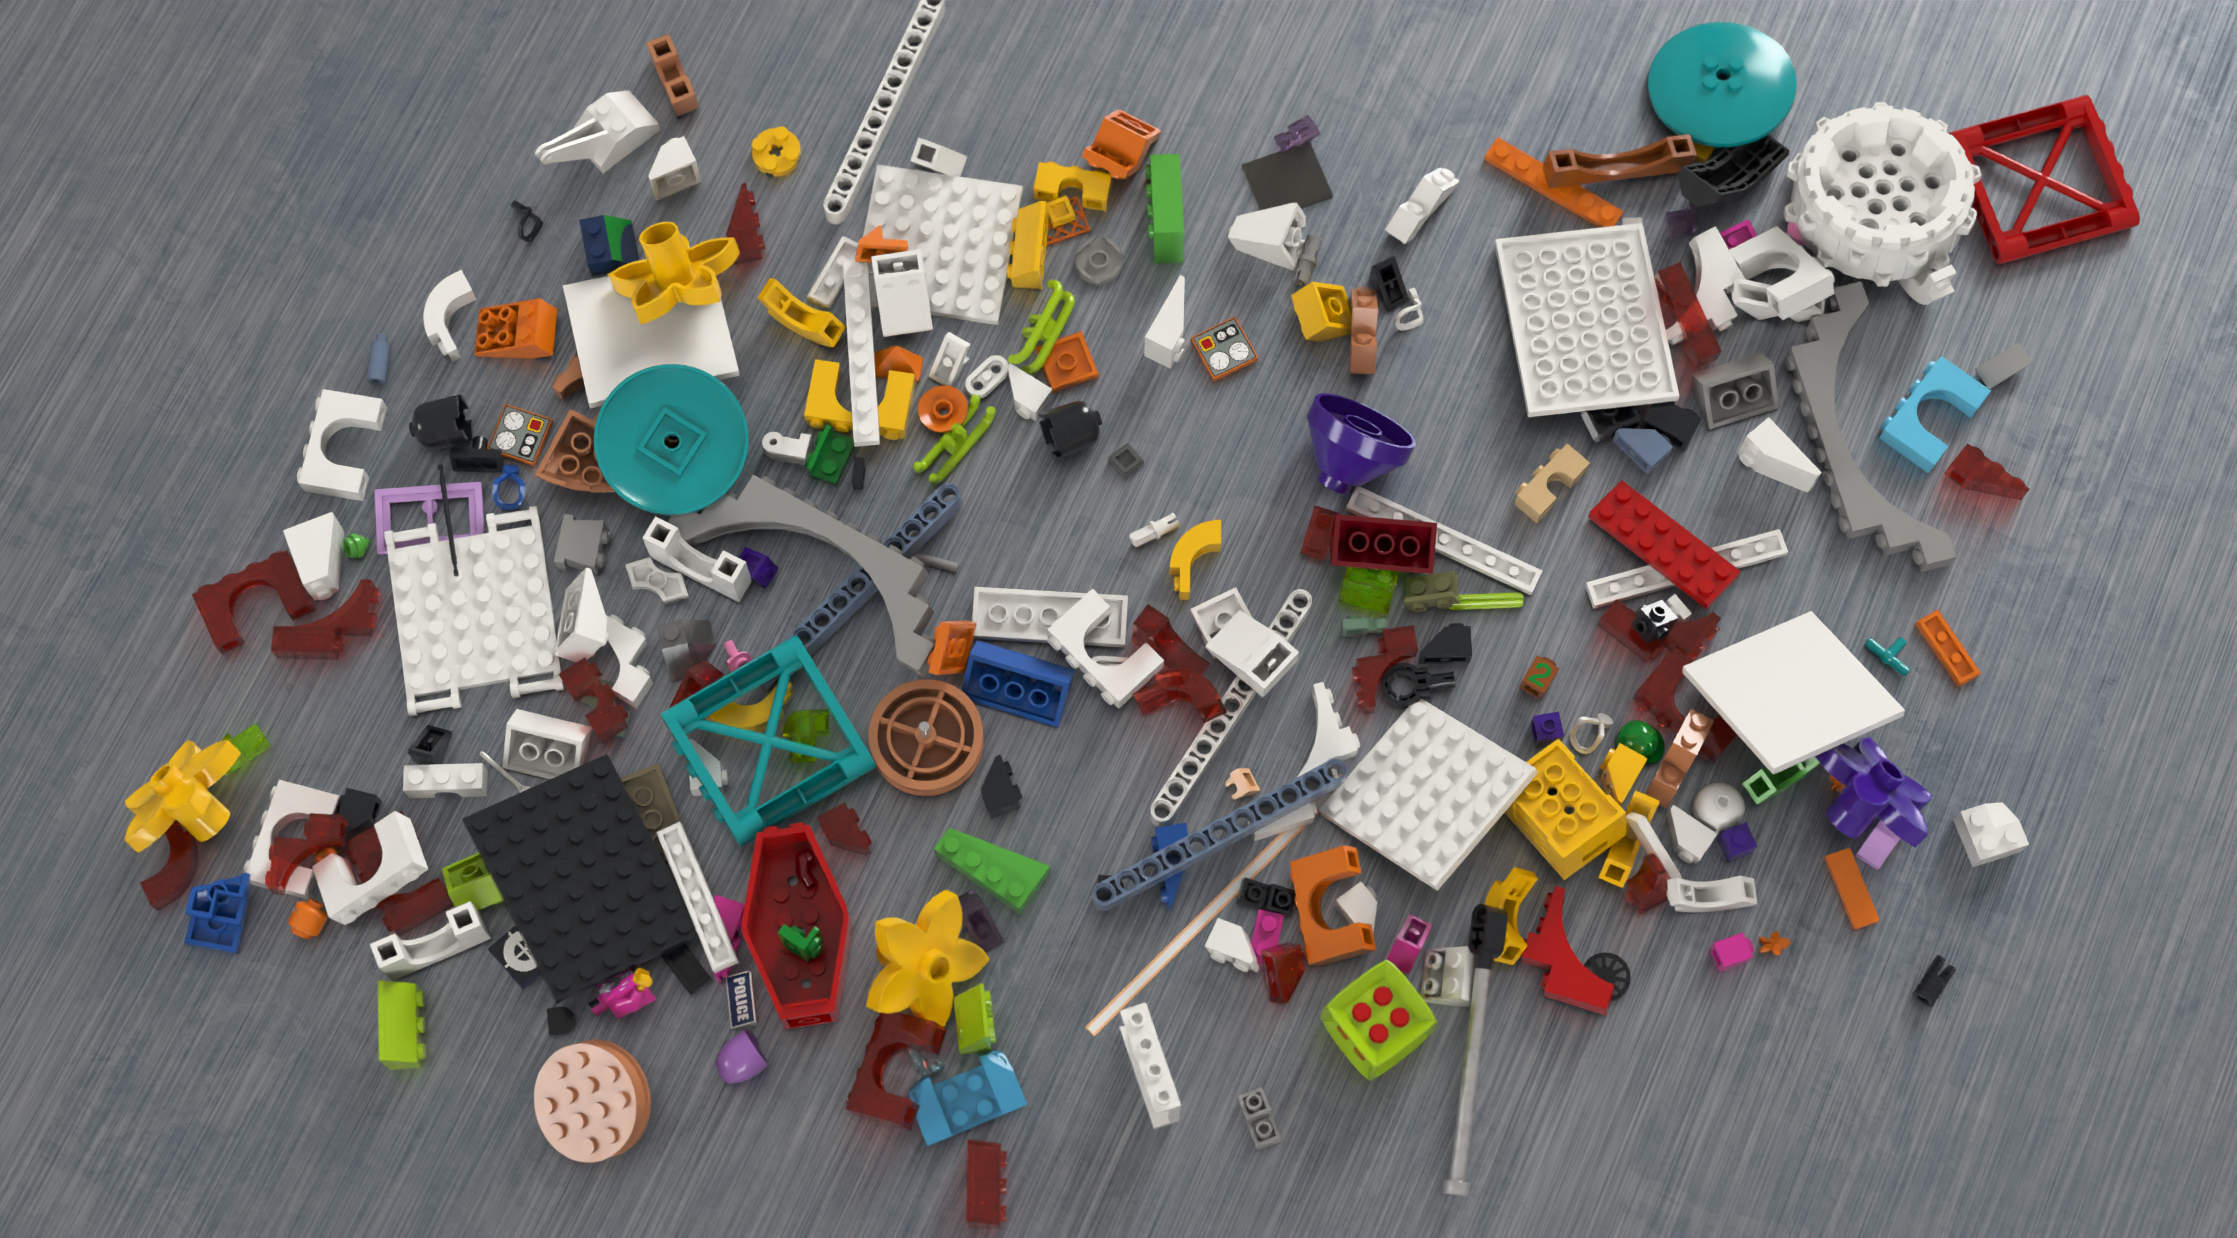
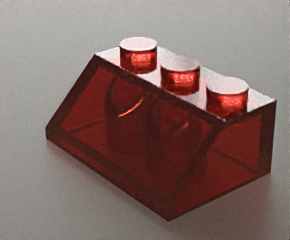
(985, 1185)

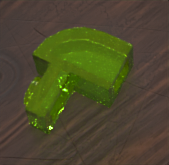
(803, 728)

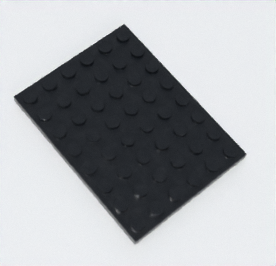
(581, 878)

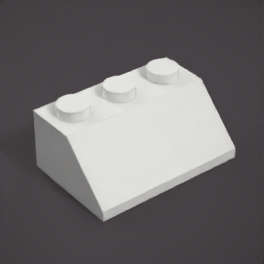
(544, 744)

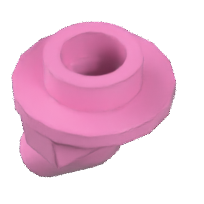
(737, 658)

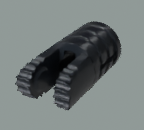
(1933, 984)

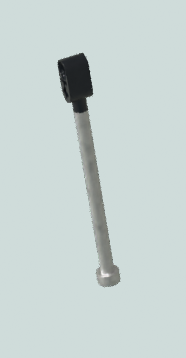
(1487, 942)

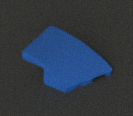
(218, 914)

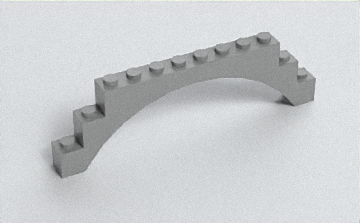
(1858, 502)
(895, 576)

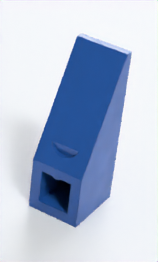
(1164, 837)

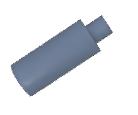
(378, 360)

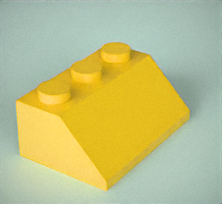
(1029, 246)

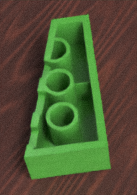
(994, 869)

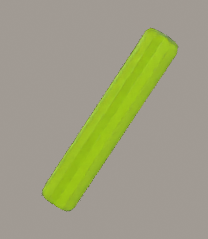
(1489, 601)

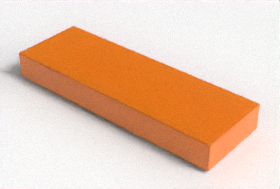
(1947, 648)
(1851, 889)

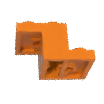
(1121, 144)

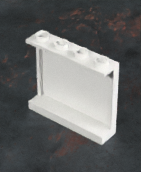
(1150, 1066)

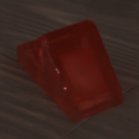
(1318, 533)

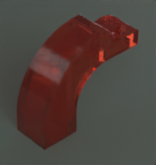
(1181, 687)
(179, 871)

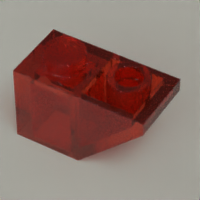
(842, 831)

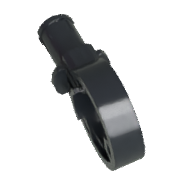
(1418, 675)

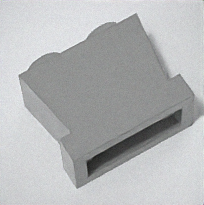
(581, 544)

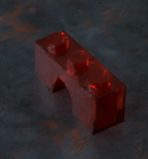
(582, 681)

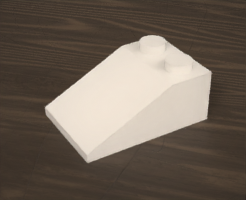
(1165, 337)
(1777, 457)
(582, 620)

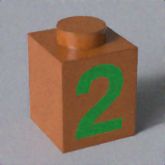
(1539, 677)

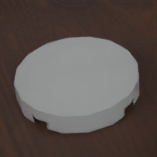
(1098, 261)

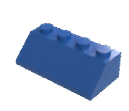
(1017, 683)

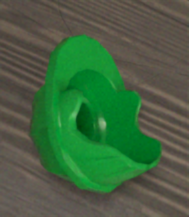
(1642, 739)

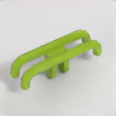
(1045, 328)
(956, 443)

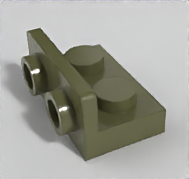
(1432, 591)

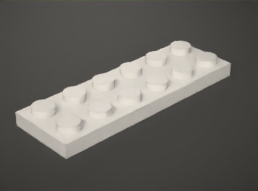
(1029, 613)

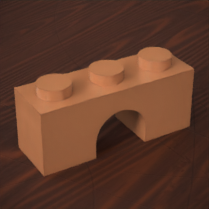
(672, 75)

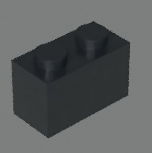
(1673, 422)

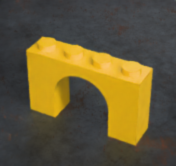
(824, 408)

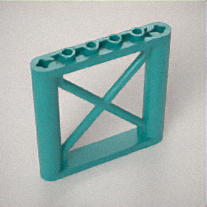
(690, 716)

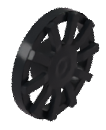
(1608, 974)

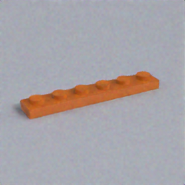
(1573, 197)

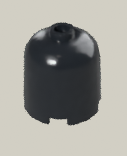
(442, 423)
(1070, 428)

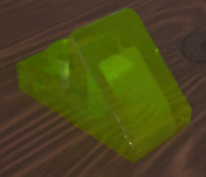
(250, 744)

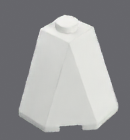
(1271, 234)

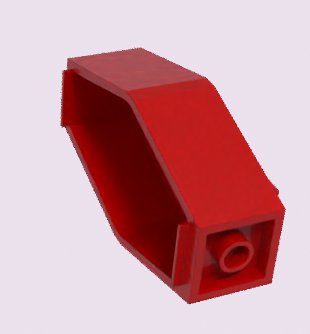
(773, 903)

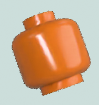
(307, 918)

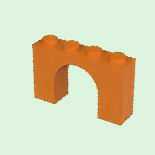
(1311, 879)

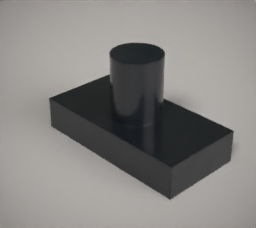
(477, 457)

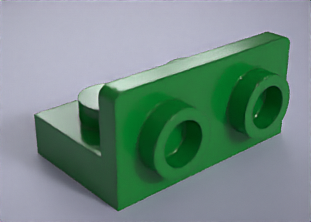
(830, 456)
(794, 941)

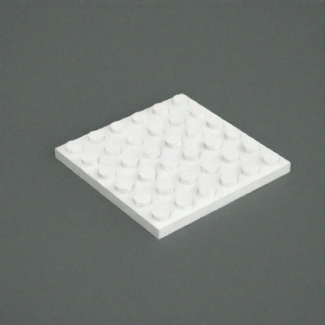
(961, 233)
(1428, 793)

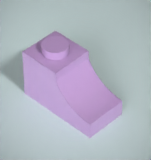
(1877, 845)

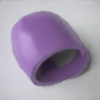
(740, 1058)

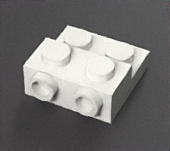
(1216, 613)

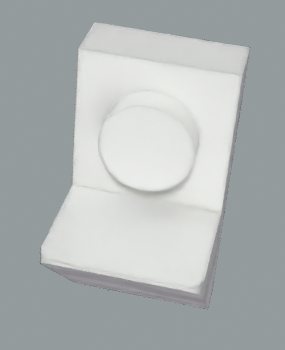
(950, 360)

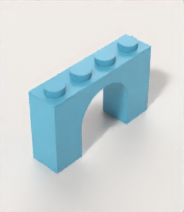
(1942, 382)

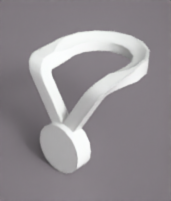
(1417, 306)
(1602, 720)

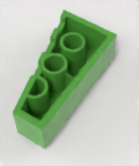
(1165, 208)

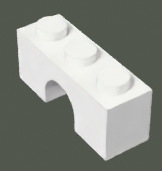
(463, 779)

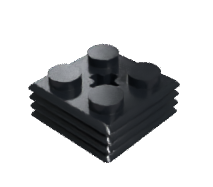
(1604, 424)

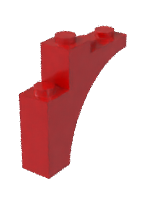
(1568, 977)

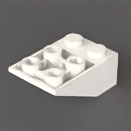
(902, 293)
(1253, 652)

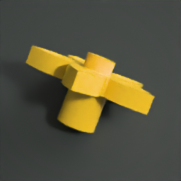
(673, 271)
(181, 794)
(923, 961)

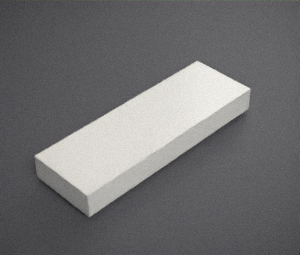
(832, 277)
(1651, 843)

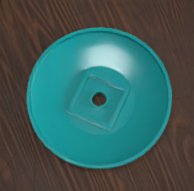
(1715, 110)
(664, 404)

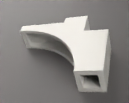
(1714, 277)

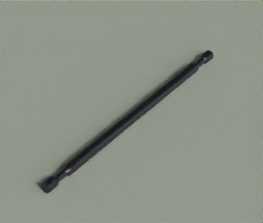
(448, 520)

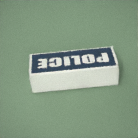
(741, 1000)

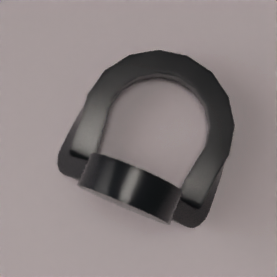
(526, 210)

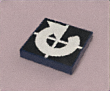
(515, 957)

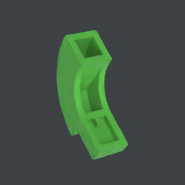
(1766, 785)

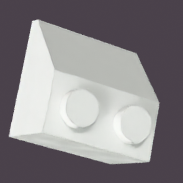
(673, 169)

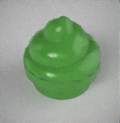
(355, 545)

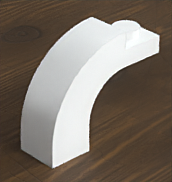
(1930, 285)
(440, 306)
(1711, 895)

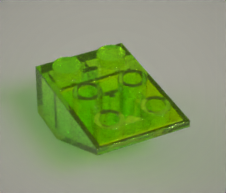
(1369, 588)

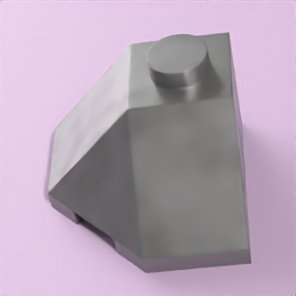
(685, 644)

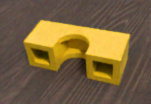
(1053, 179)

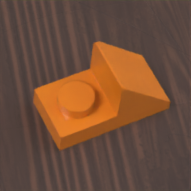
(874, 245)

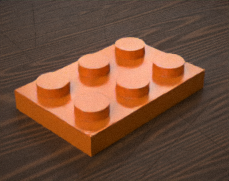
(951, 647)

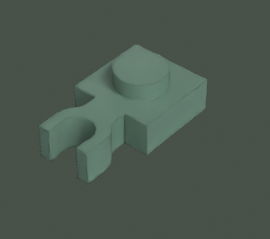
(1359, 626)

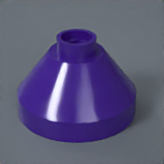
(1354, 442)

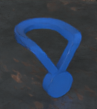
(513, 472)

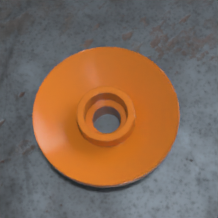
(940, 399)

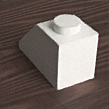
(1028, 393)
(714, 768)
(1688, 835)
(1358, 905)

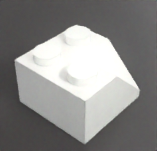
(1990, 833)

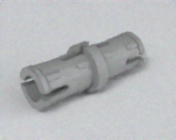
(1307, 260)

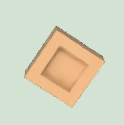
(1244, 782)

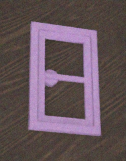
(428, 494)

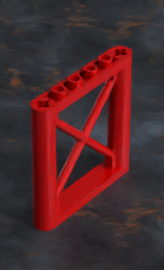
(2070, 114)

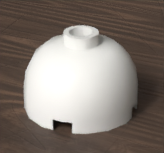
(1718, 807)

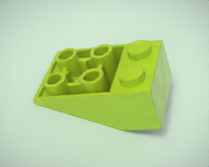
(973, 1023)

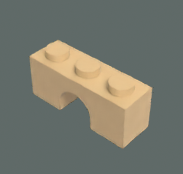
(1565, 466)

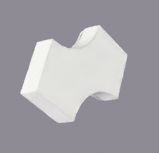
(647, 576)

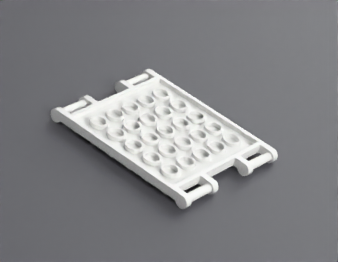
(477, 626)

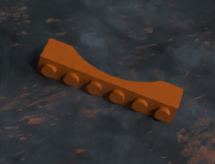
(1574, 167)

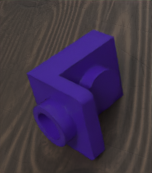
(760, 566)

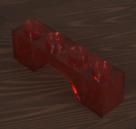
(1696, 331)

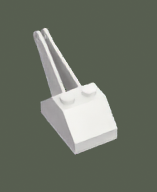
(604, 132)

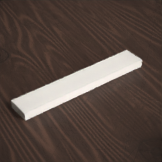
(697, 897)

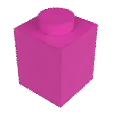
(1732, 952)

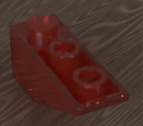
(743, 228)
(1980, 474)

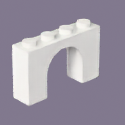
(1778, 250)
(335, 412)
(726, 575)
(1116, 682)
(288, 804)
(400, 865)
(402, 957)

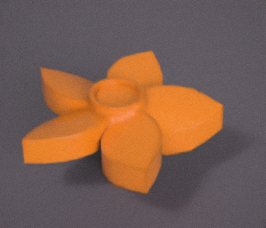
(1774, 943)

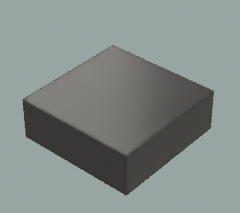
(1126, 460)

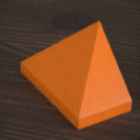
(897, 360)

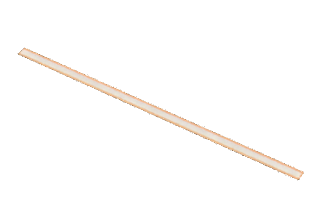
(1195, 926)

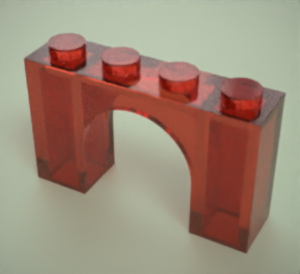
(218, 600)
(1658, 698)
(401, 910)
(890, 1035)

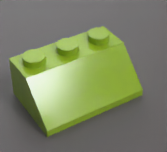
(470, 881)
(400, 1025)

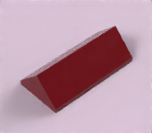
(1383, 543)

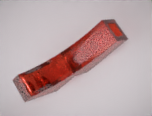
(1685, 636)
(323, 637)

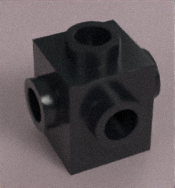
(1654, 621)

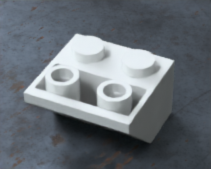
(1448, 976)

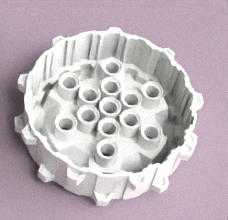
(1893, 241)

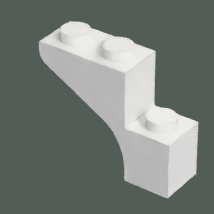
(1424, 201)
(1753, 299)
(629, 647)

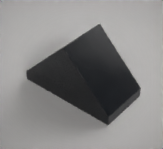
(1388, 283)
(430, 746)

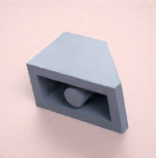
(1644, 446)

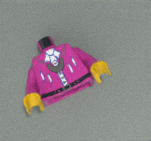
(624, 993)

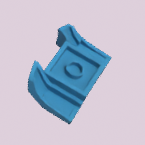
(967, 1098)

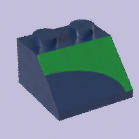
(608, 243)

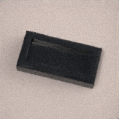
(687, 968)

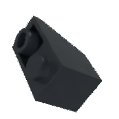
(998, 790)
(359, 810)

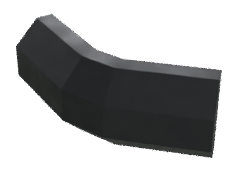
(1731, 172)

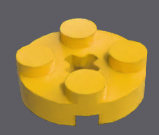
(776, 138)

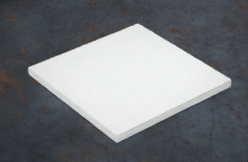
(616, 345)
(1793, 692)

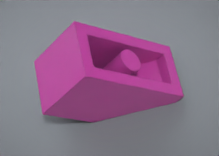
(1409, 943)

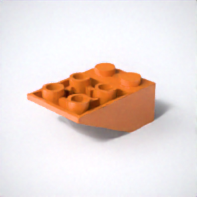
(516, 330)

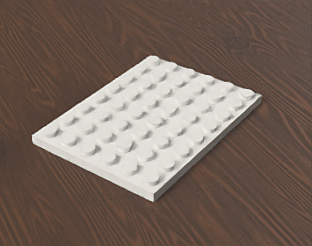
(1586, 320)

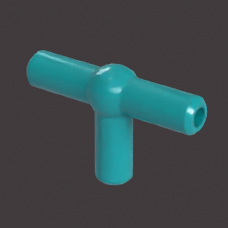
(1888, 656)

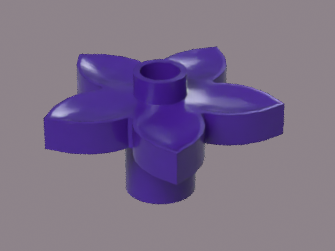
(1873, 790)

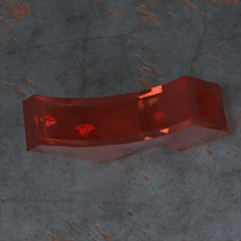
(1397, 646)
(287, 854)

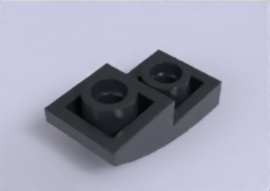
(1266, 897)

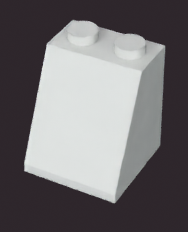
(318, 554)

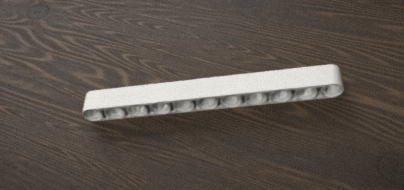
(883, 116)
(1227, 720)

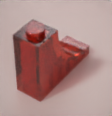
(1156, 631)

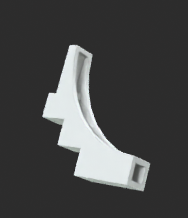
(1328, 745)

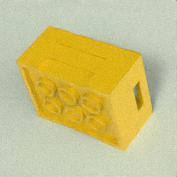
(1564, 838)

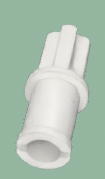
(1154, 530)

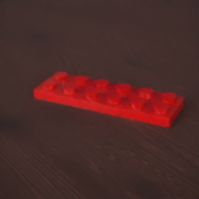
(1664, 544)

